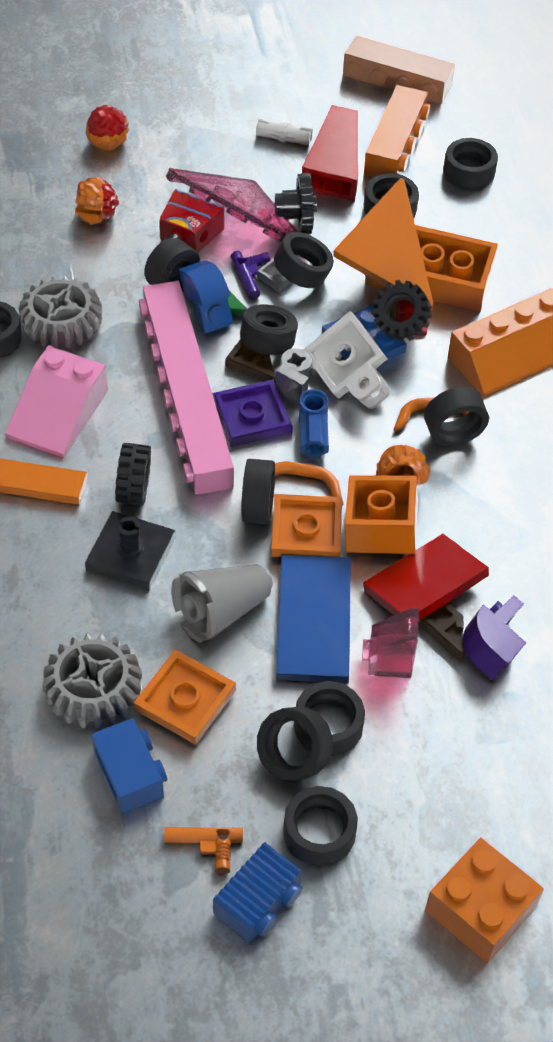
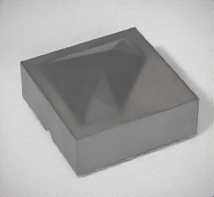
(272, 277)
(291, 383)

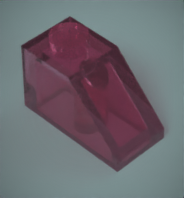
(392, 645)

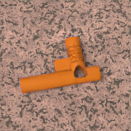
(209, 842)

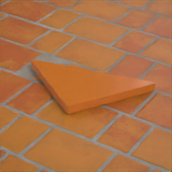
(387, 243)

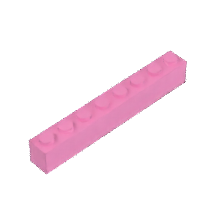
(187, 389)

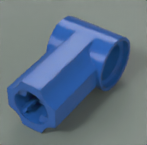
(314, 423)

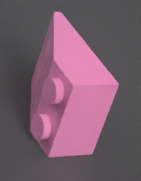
(57, 401)

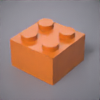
(381, 514)
(483, 899)

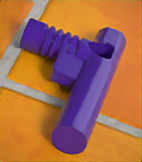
(247, 268)

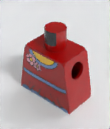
(191, 220)

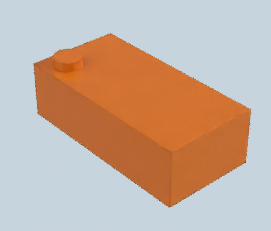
(455, 267)

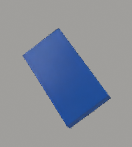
(314, 619)

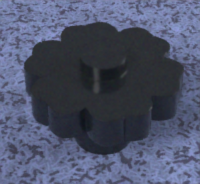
(298, 203)

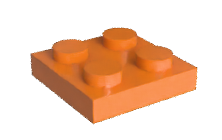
(306, 525)
(185, 696)

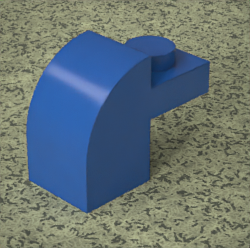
(209, 292)

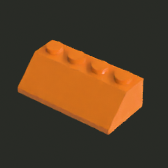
(505, 344)

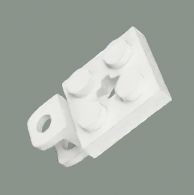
(356, 373)

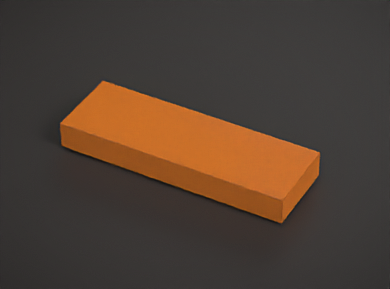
(42, 481)

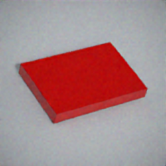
(427, 578)

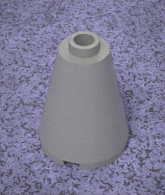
(218, 597)

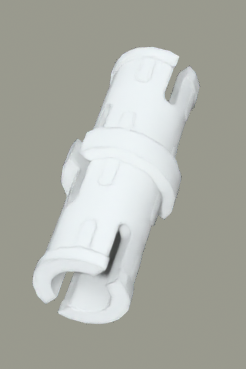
(284, 131)

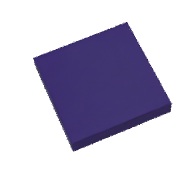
(252, 413)

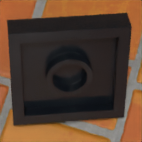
(130, 550)

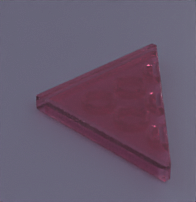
(240, 196)

